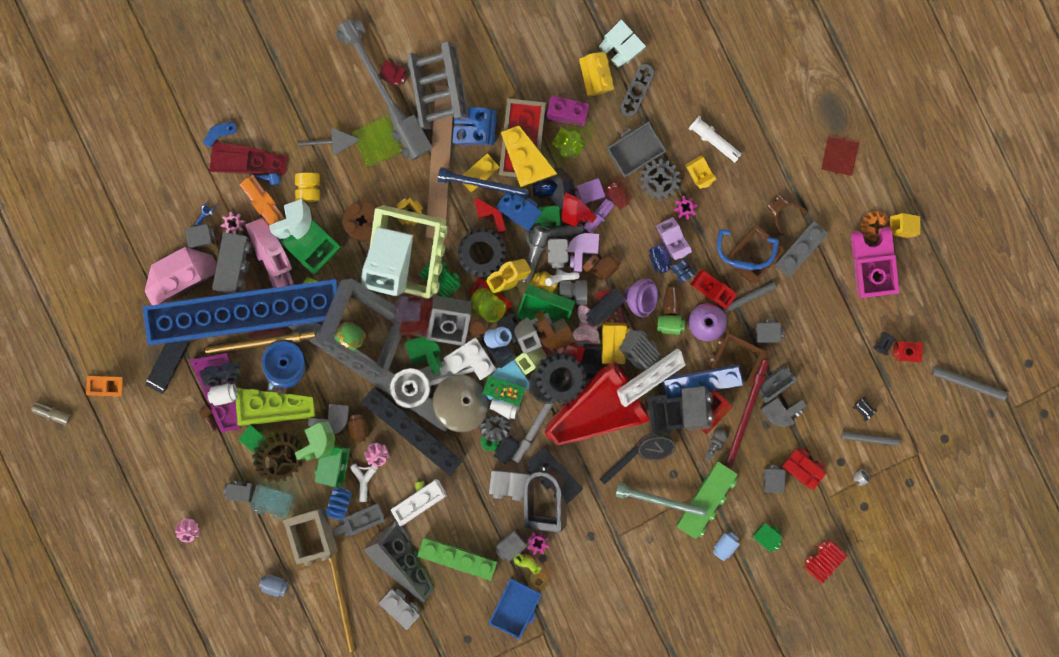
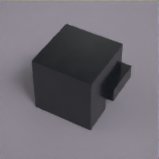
(665, 413)

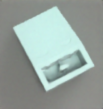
(387, 262)

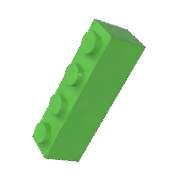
(708, 496)
(457, 558)

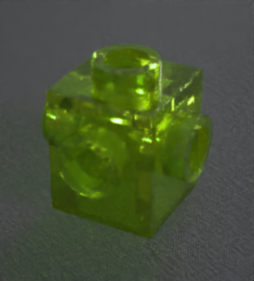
(572, 145)

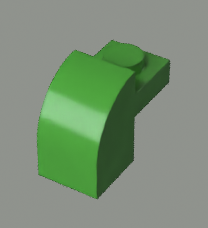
(321, 440)

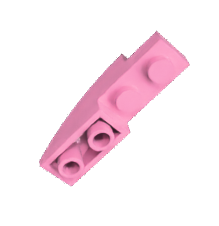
(271, 252)

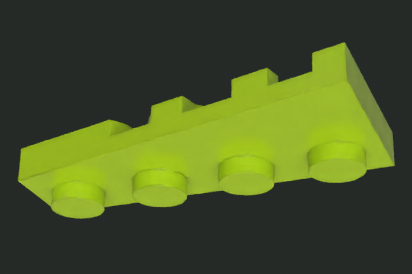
(269, 407)

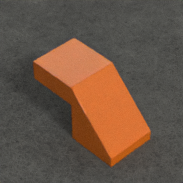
(104, 386)

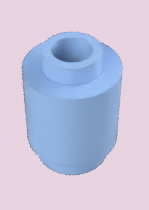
(497, 337)
(726, 546)

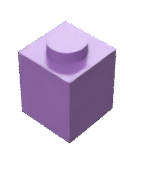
(590, 191)

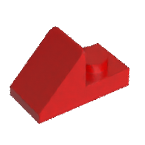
(575, 211)

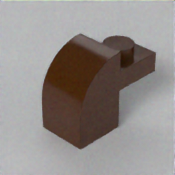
(555, 335)

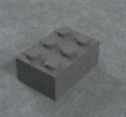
(232, 263)

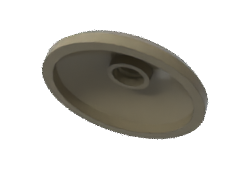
(452, 410)

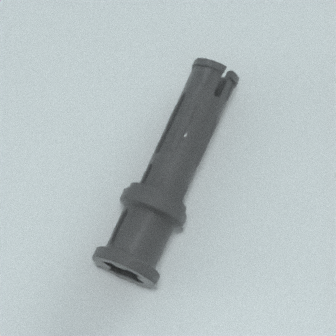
(557, 232)
(536, 246)

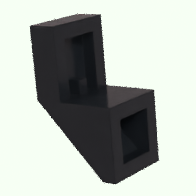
(565, 185)
(591, 360)

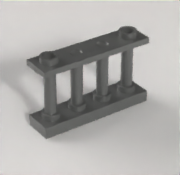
(455, 82)

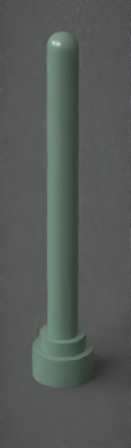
(624, 491)

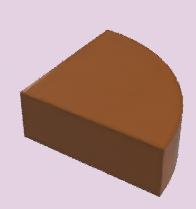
(590, 263)

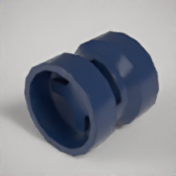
(683, 270)

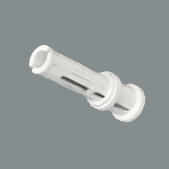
(707, 133)

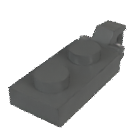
(360, 521)

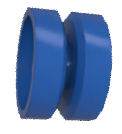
(280, 375)

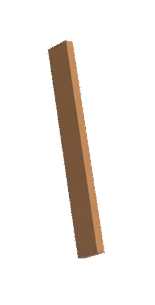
(439, 158)

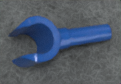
(274, 179)
(205, 211)

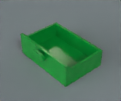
(539, 300)

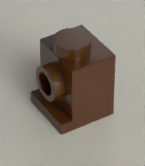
(477, 327)

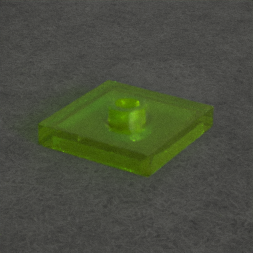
(376, 142)

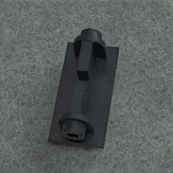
(212, 376)

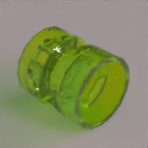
(488, 305)

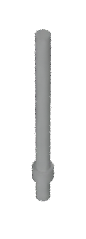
(525, 443)

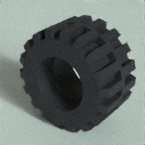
(474, 237)
(549, 365)

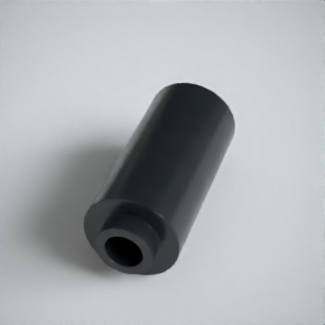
(605, 308)

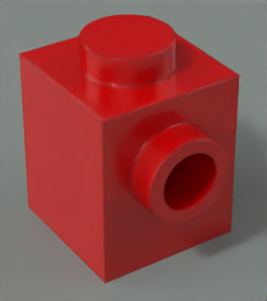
(908, 352)

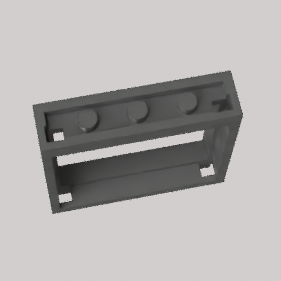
(332, 320)

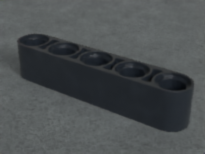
(166, 365)

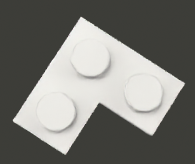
(473, 355)

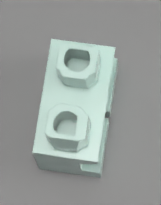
(626, 51)

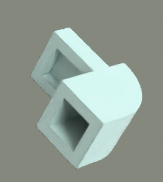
(296, 223)

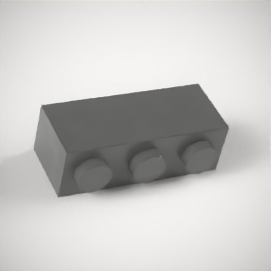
(800, 249)

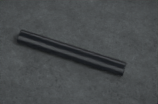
(619, 465)

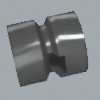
(574, 291)

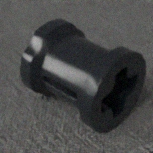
(884, 343)
(864, 408)

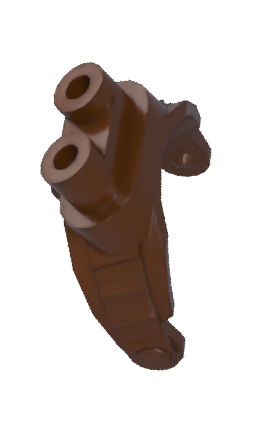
(777, 206)

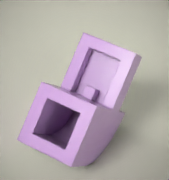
(673, 239)
(582, 244)

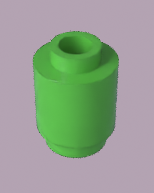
(670, 324)

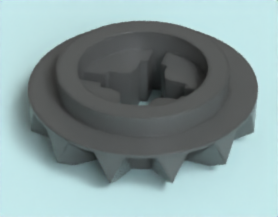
(495, 434)

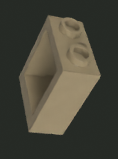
(324, 531)

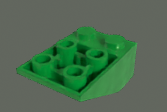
(313, 249)

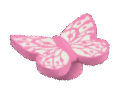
(584, 330)

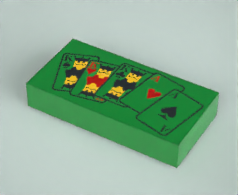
(504, 390)

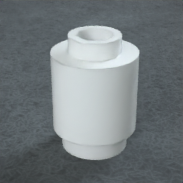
(222, 394)

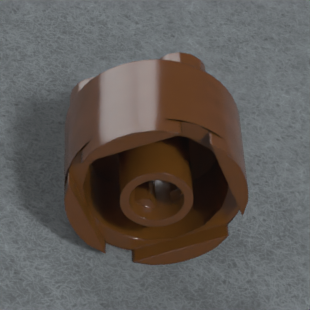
(353, 214)

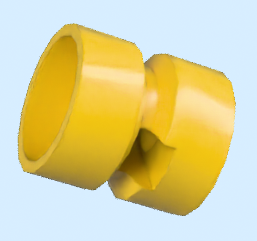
(307, 187)

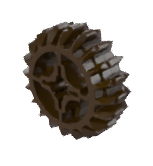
(276, 450)

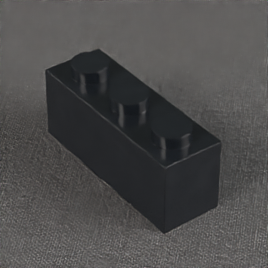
(544, 456)

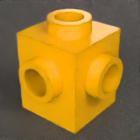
(409, 205)

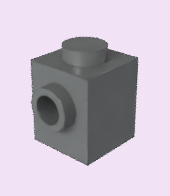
(769, 331)

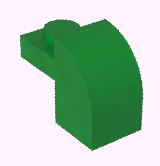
(422, 350)

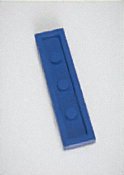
(711, 379)

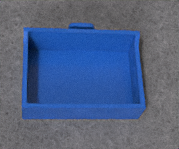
(515, 608)

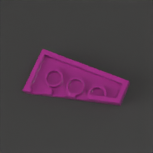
(226, 413)

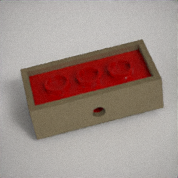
(530, 118)

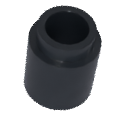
(506, 449)

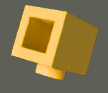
(905, 225)

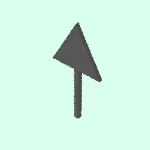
(339, 141)

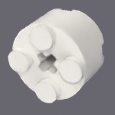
(405, 378)

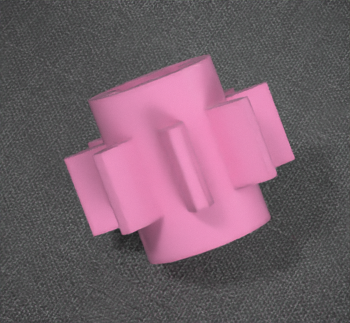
(239, 223)
(376, 454)
(187, 530)

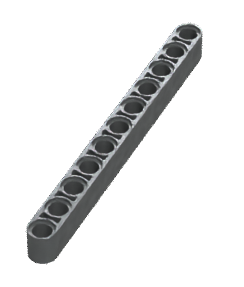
(425, 410)

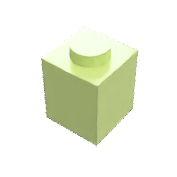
(530, 360)

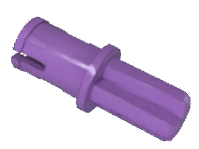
(600, 213)

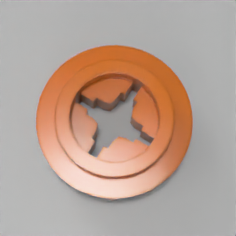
(869, 219)

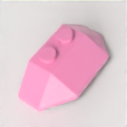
(178, 274)

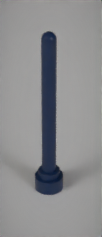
(447, 176)

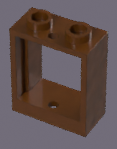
(747, 274)
(723, 342)

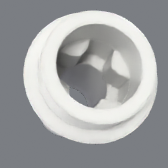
(505, 408)

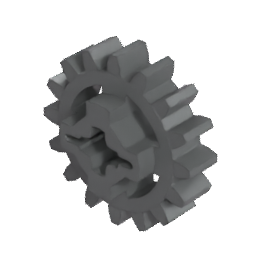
(659, 188)

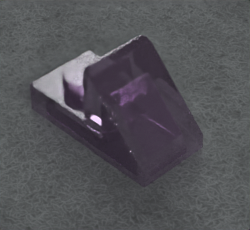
(406, 310)

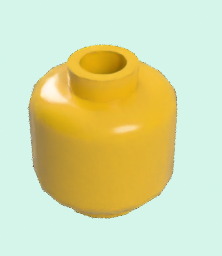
(539, 281)

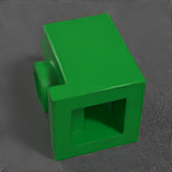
(548, 216)

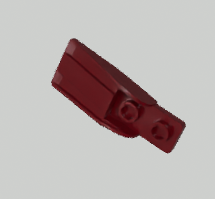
(245, 160)

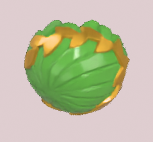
(350, 335)

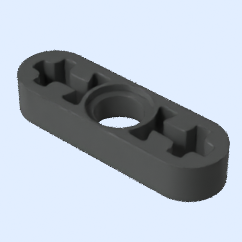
(638, 75)

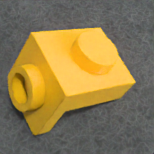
(700, 172)

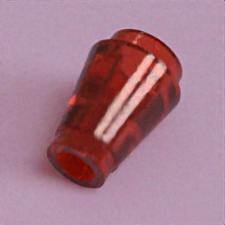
(616, 194)

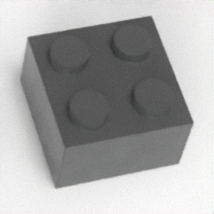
(449, 320)

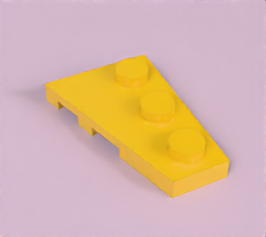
(525, 157)

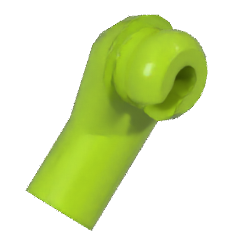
(526, 560)

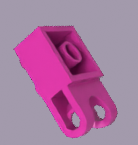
(872, 259)

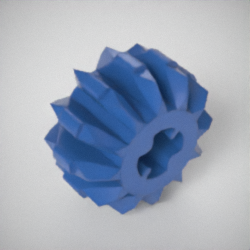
(338, 503)

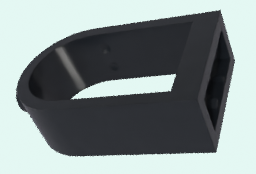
(543, 522)

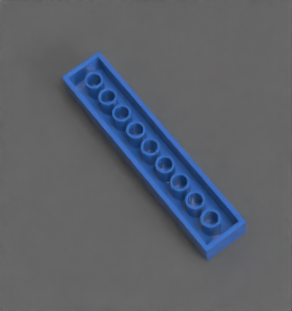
(238, 312)

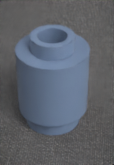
(273, 585)

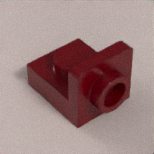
(393, 74)

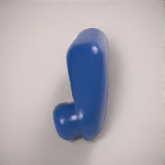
(217, 131)

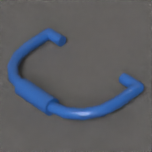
(742, 264)

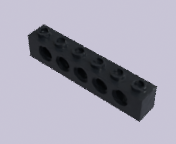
(412, 431)

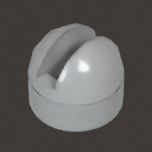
(862, 477)

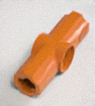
(261, 200)

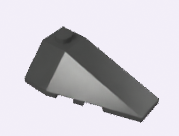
(395, 556)

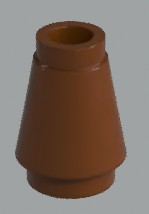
(671, 302)

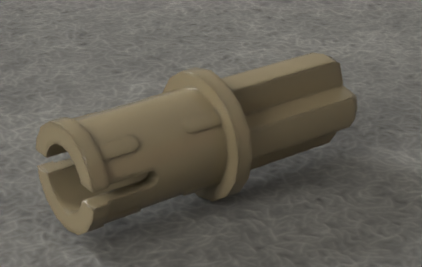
(51, 413)

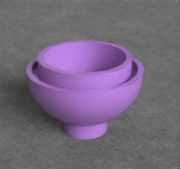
(641, 297)
(698, 326)

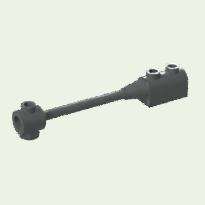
(406, 129)

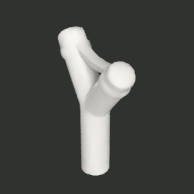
(561, 276)
(363, 479)

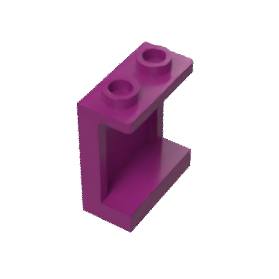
(567, 111)

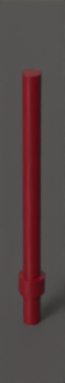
(759, 378)

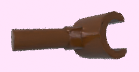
(204, 412)

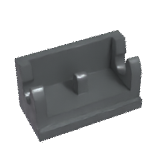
(776, 383)

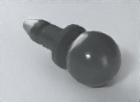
(719, 437)

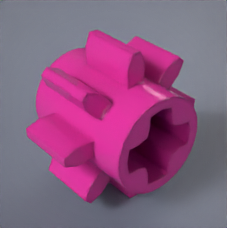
(684, 202)
(536, 547)

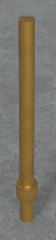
(296, 336)
(341, 602)

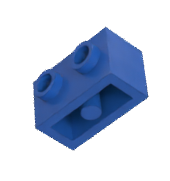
(519, 210)

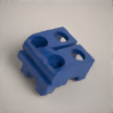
(477, 129)

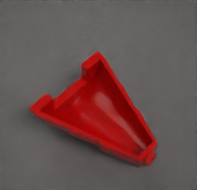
(596, 409)

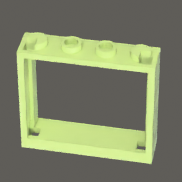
(381, 220)

